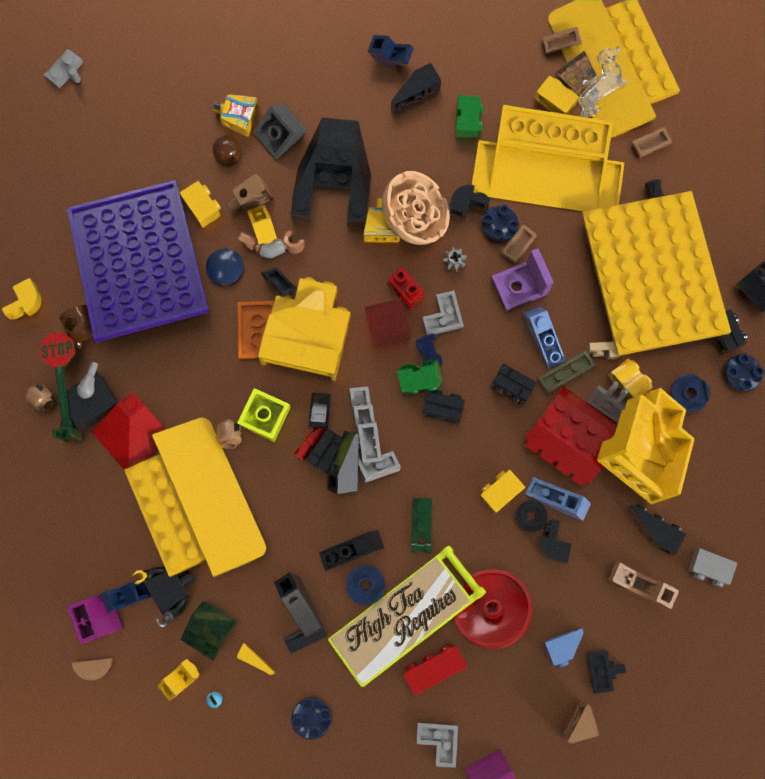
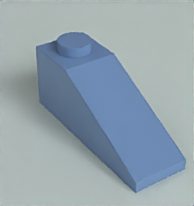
(558, 498)

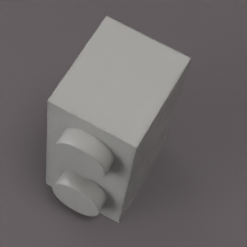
(712, 567)

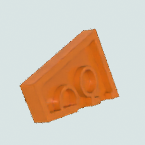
(251, 327)

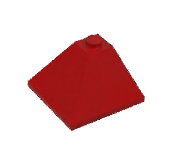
(129, 431)

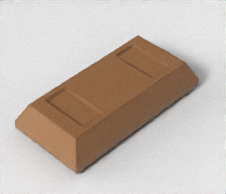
(561, 40)
(651, 142)
(519, 243)

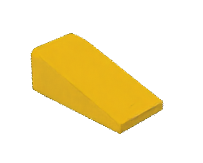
(251, 657)

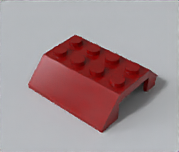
(572, 436)

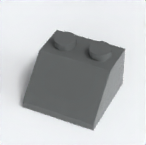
(279, 130)

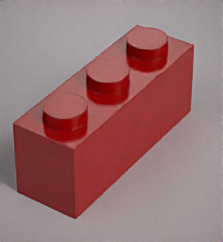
(434, 669)

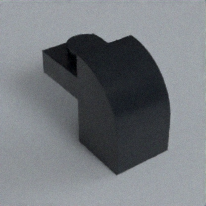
(464, 197)
(550, 547)

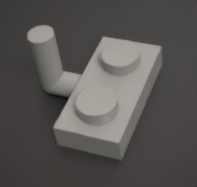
(64, 68)

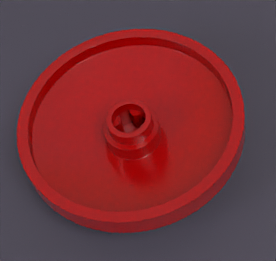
(500, 614)

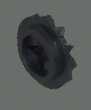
(530, 506)

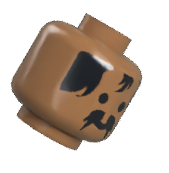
(40, 398)
(229, 434)

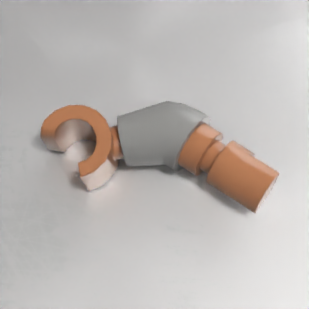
(273, 248)

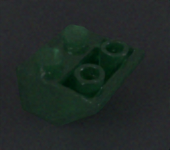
(207, 630)

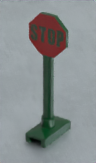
(57, 352)

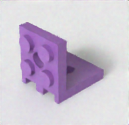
(532, 277)

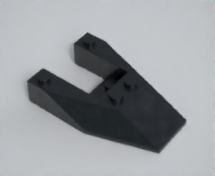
(334, 162)

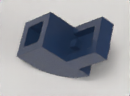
(388, 53)
(125, 596)

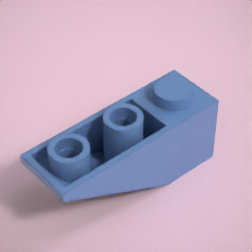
(544, 336)

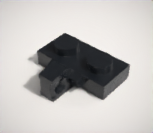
(603, 671)

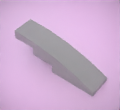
(365, 424)

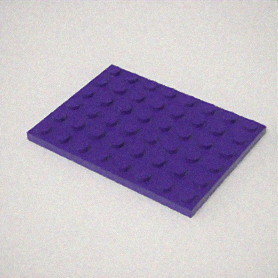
(136, 261)

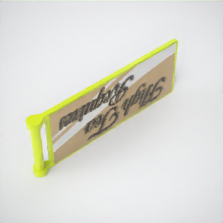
(404, 617)

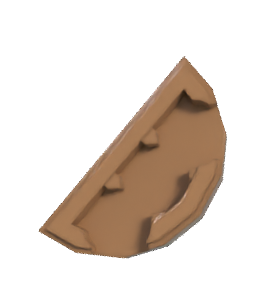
(92, 669)

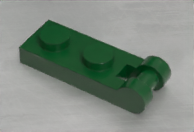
(421, 524)

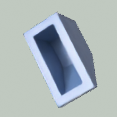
(563, 647)

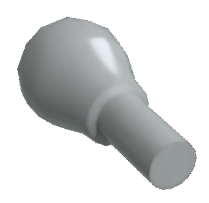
(86, 386)

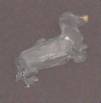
(605, 84)

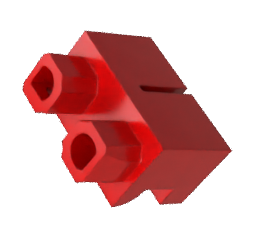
(404, 284)

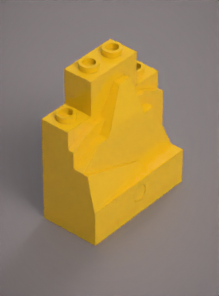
(306, 330)
(650, 446)

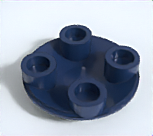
(500, 223)
(224, 266)
(743, 372)
(311, 718)

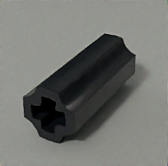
(298, 641)

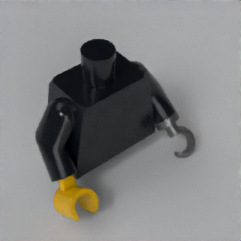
(167, 592)

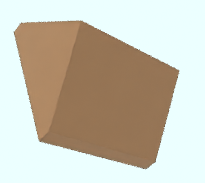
(582, 725)

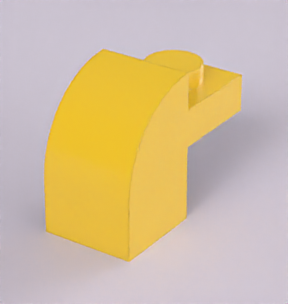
(28, 301)
(178, 680)

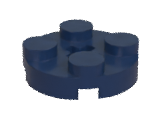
(696, 385)
(354, 587)

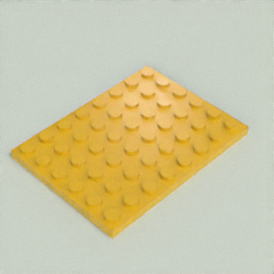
(655, 273)

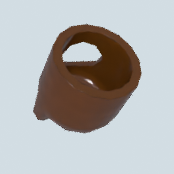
(78, 326)

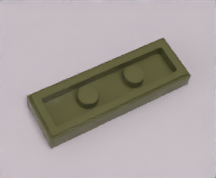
(566, 372)

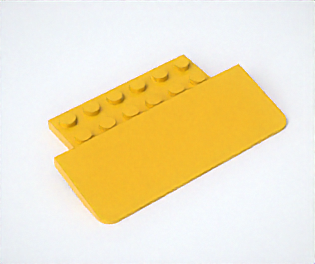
(638, 57)
(549, 161)
(195, 502)

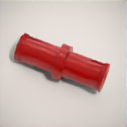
(309, 443)

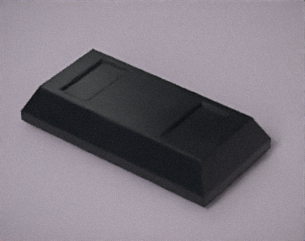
(278, 282)
(319, 410)

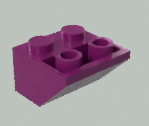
(92, 620)

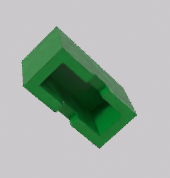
(467, 115)
(416, 378)

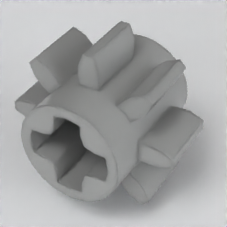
(458, 255)

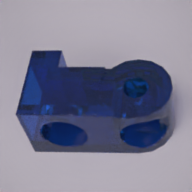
(427, 350)

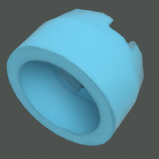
(218, 698)

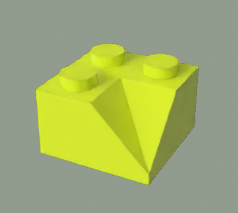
(264, 415)

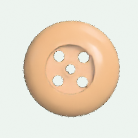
(425, 213)

